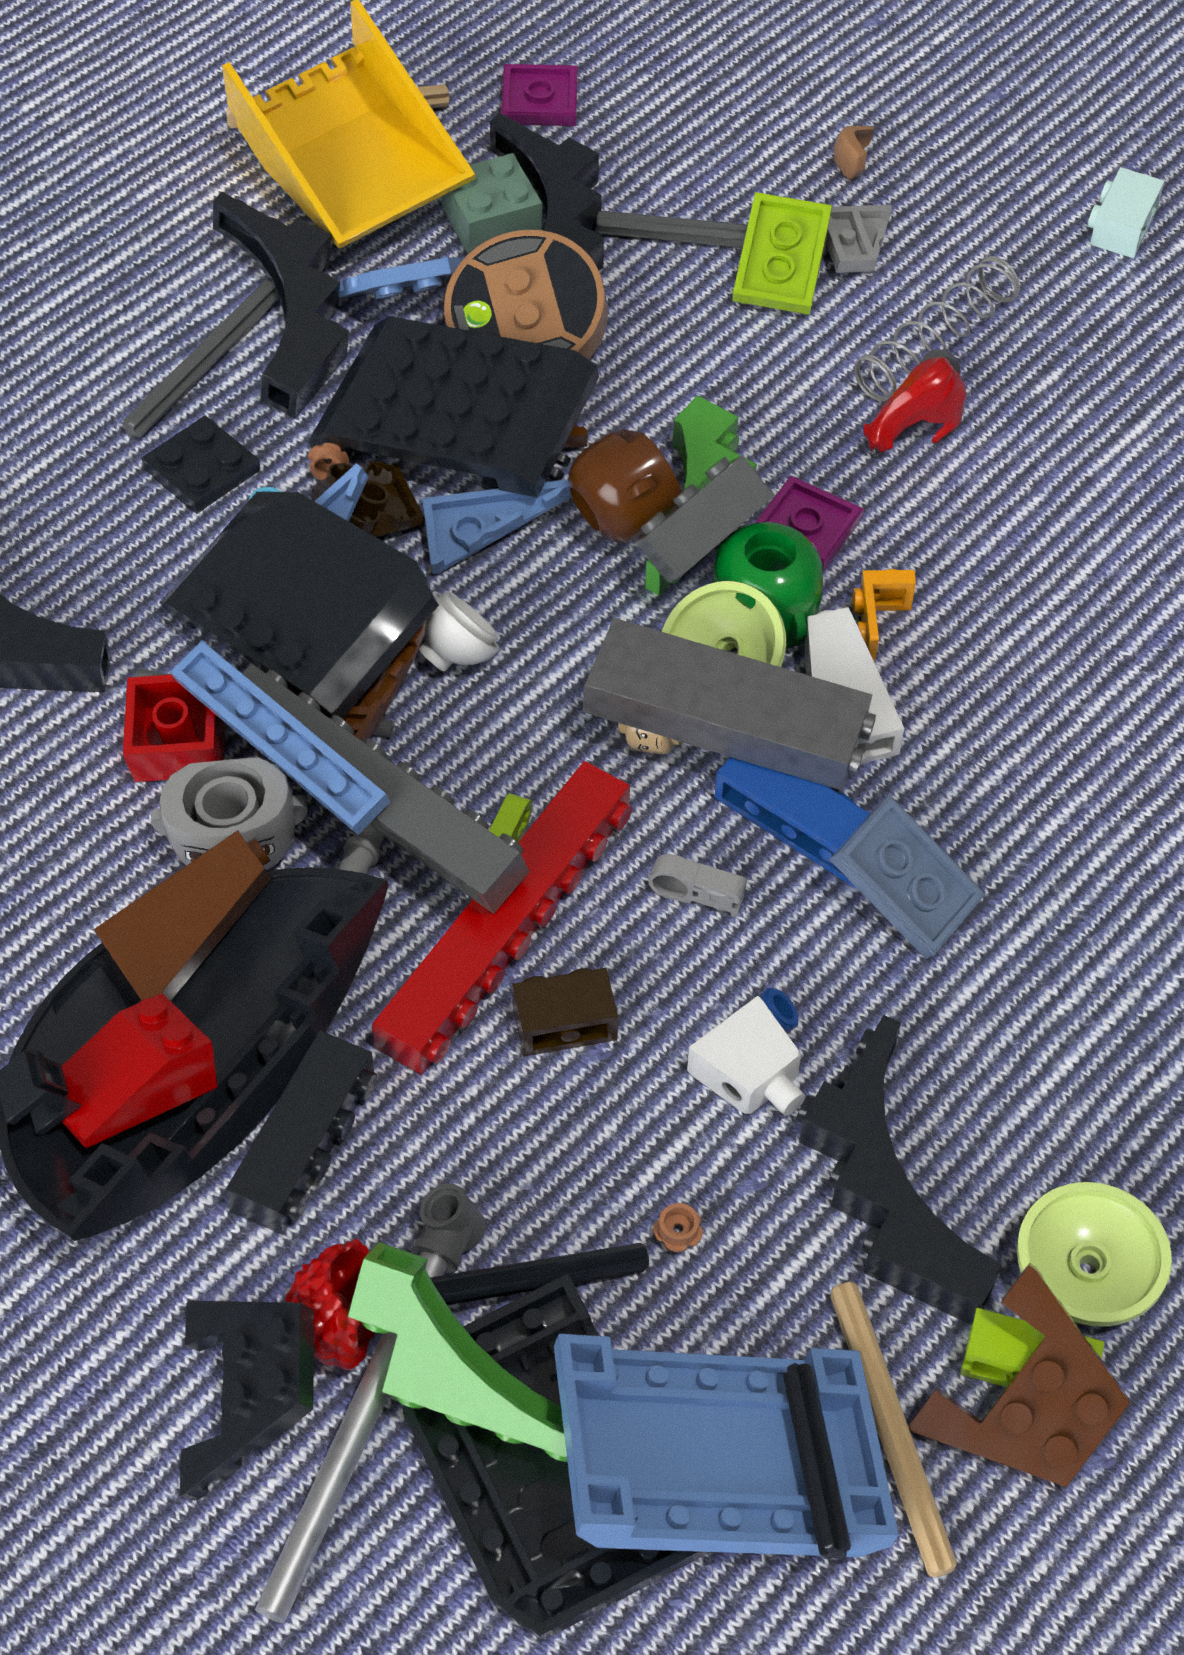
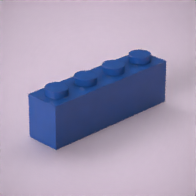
(791, 809)

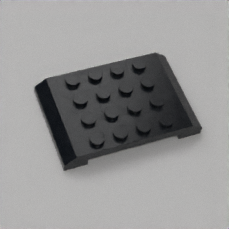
(460, 402)

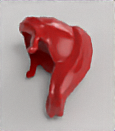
(928, 394)

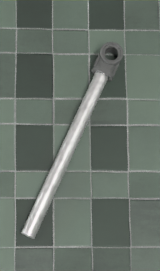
(449, 1230)

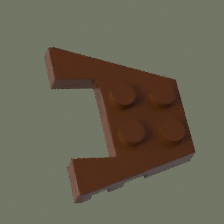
(1051, 1408)

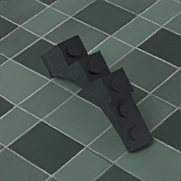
(560, 177)
(294, 261)
(50, 654)
(906, 1239)

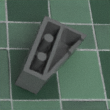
(703, 517)

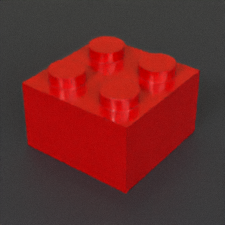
(167, 729)

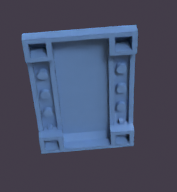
(708, 1450)

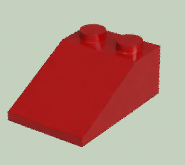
(136, 1070)

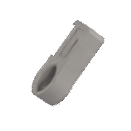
(692, 881)

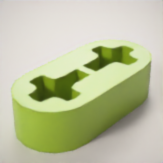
(512, 817)

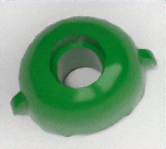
(780, 566)

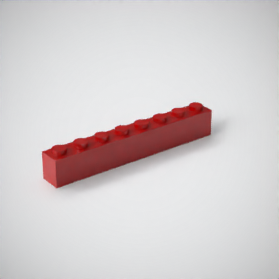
(480, 944)

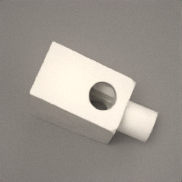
(749, 1061)

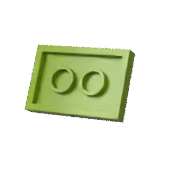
(782, 253)

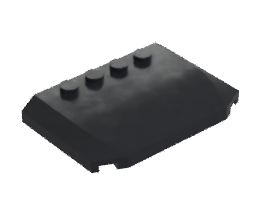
(305, 597)
(516, 1498)

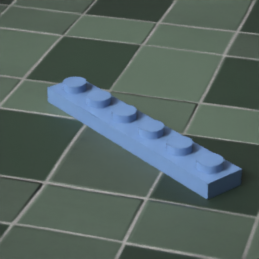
(281, 737)

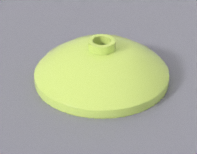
(720, 621)
(1101, 1229)

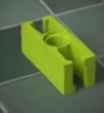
(1001, 1346)

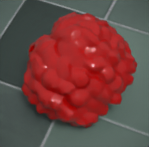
(328, 1288)

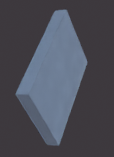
(907, 877)

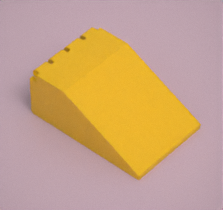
(351, 139)

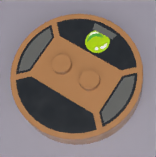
(531, 291)

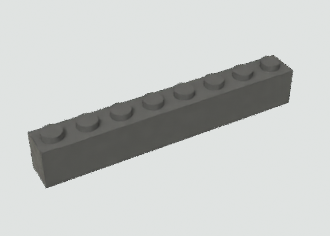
(417, 817)

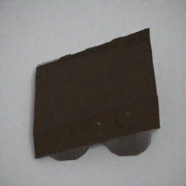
(384, 503)

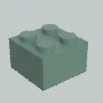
(493, 203)

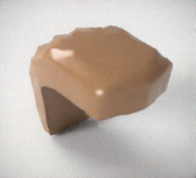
(849, 149)

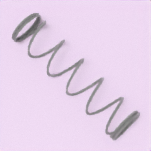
(1012, 277)

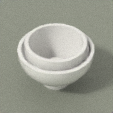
(457, 634)

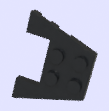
(264, 1380)

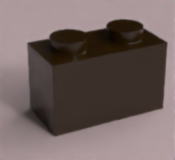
(564, 1011)

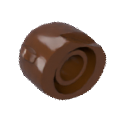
(622, 484)

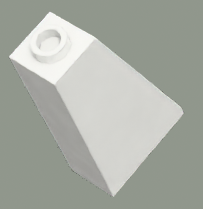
(839, 655)

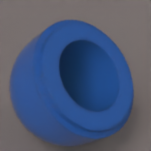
(781, 1008)

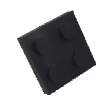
(201, 464)

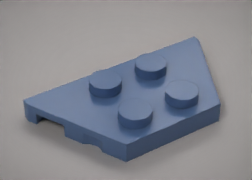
(391, 281)

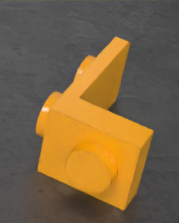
(881, 592)

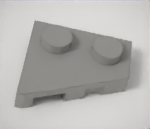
(856, 236)

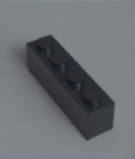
(301, 1133)

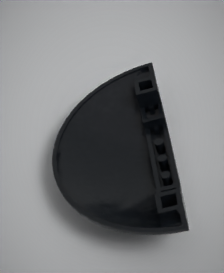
(256, 1000)

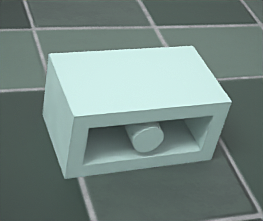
(1125, 212)

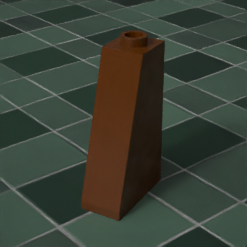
(182, 919)

